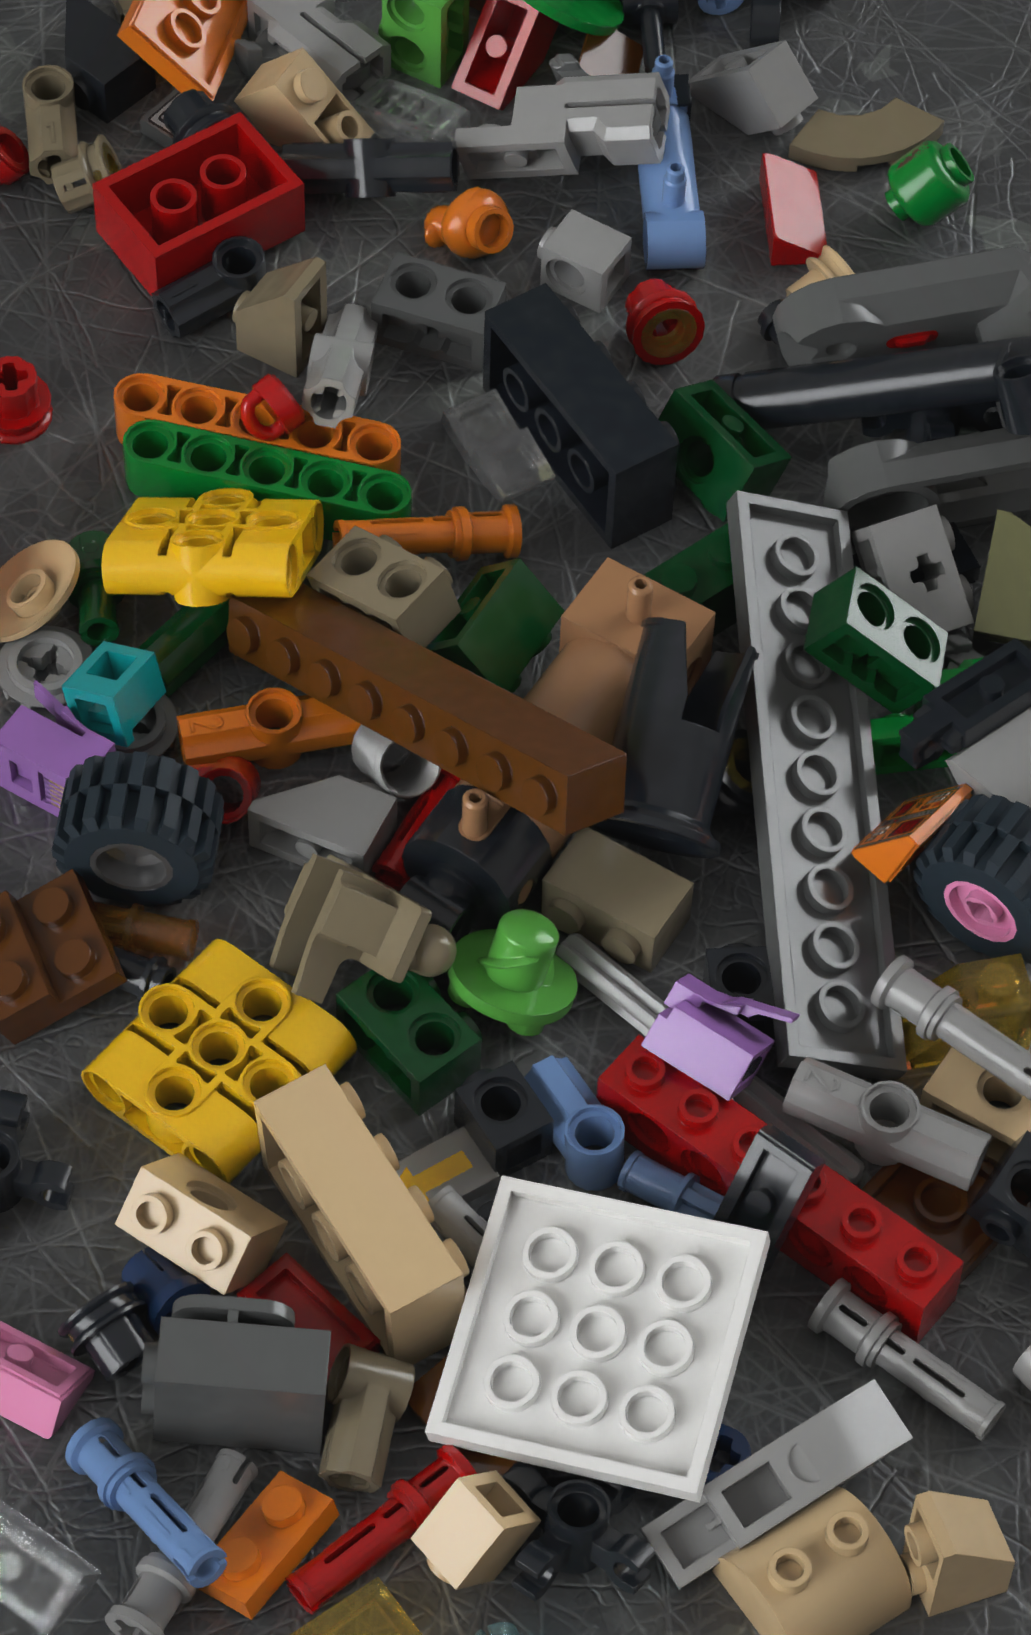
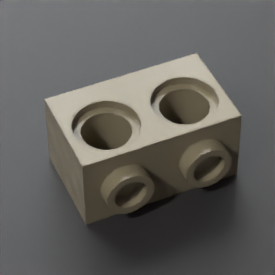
(388, 585)

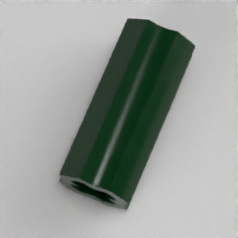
(188, 642)

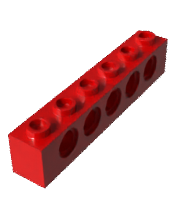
(839, 1225)

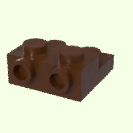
(52, 956)

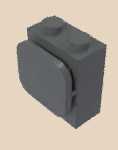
(236, 1375)

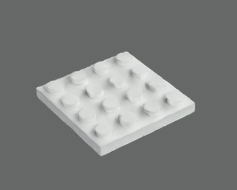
(599, 1338)

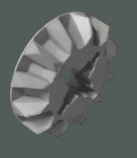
(35, 652)

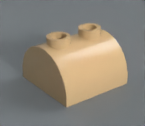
(819, 1572)

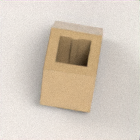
(298, 103)
(954, 1551)

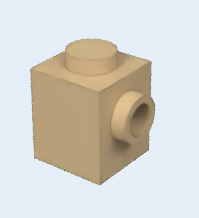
(475, 1530)

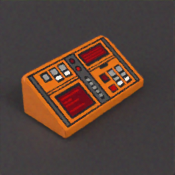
(908, 831)

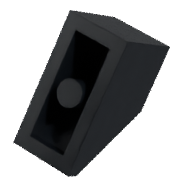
(103, 67)

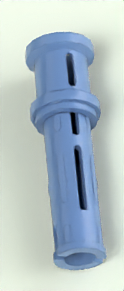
(130, 1485)

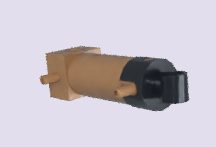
(482, 855)

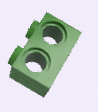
(426, 36)

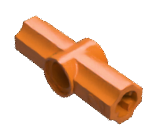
(245, 730)

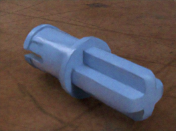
(667, 1187)

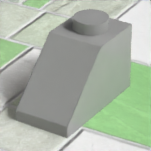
(756, 88)
(325, 819)

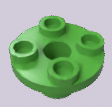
(514, 973)

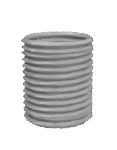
(407, 781)

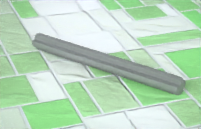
(641, 1007)

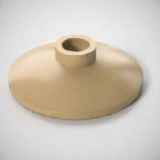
(36, 587)

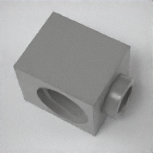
(584, 260)

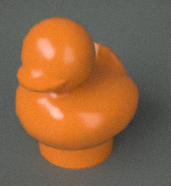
(471, 225)

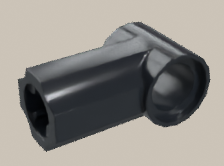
(212, 288)

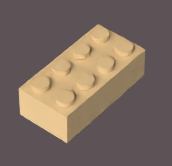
(362, 1214)

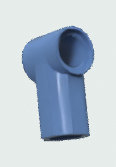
(579, 1123)

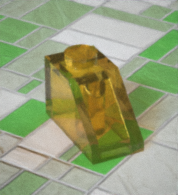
(990, 989)

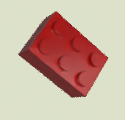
(193, 195)

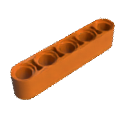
(218, 411)

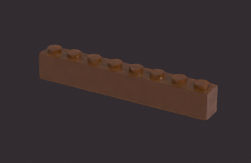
(432, 707)

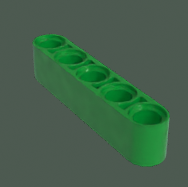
(189, 461)

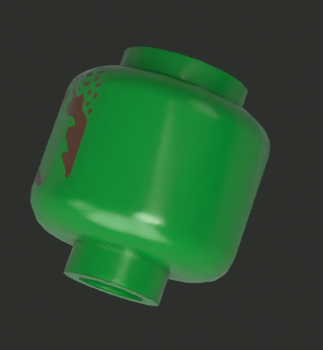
(929, 183)

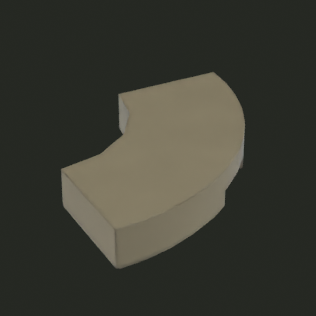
(866, 139)

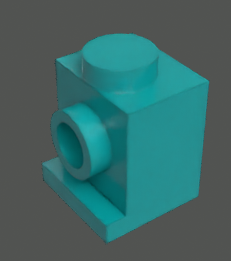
(114, 690)

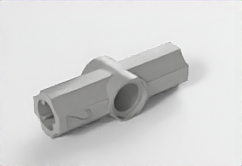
(340, 365)
(921, 1140)

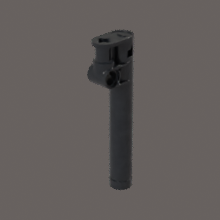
(891, 385)

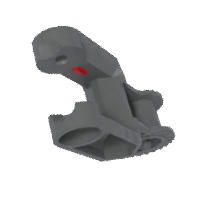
(910, 310)

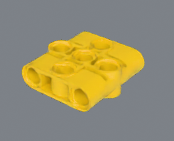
(213, 547)
(215, 1012)

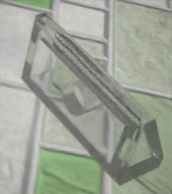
(39, 1574)

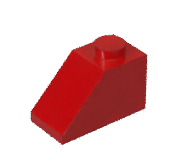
(503, 51)

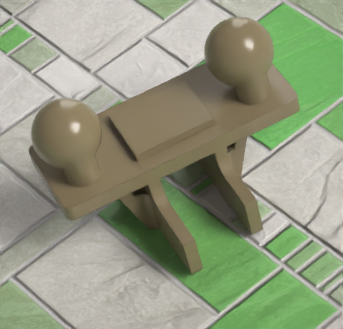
(352, 915)

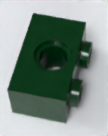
(721, 447)

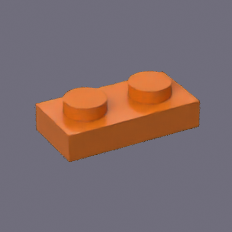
(270, 1542)

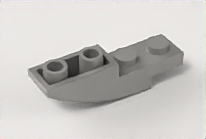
(776, 1482)

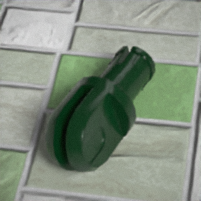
(95, 606)

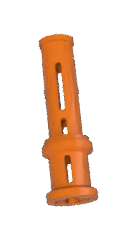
(456, 533)

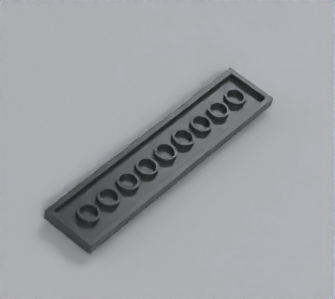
(811, 796)

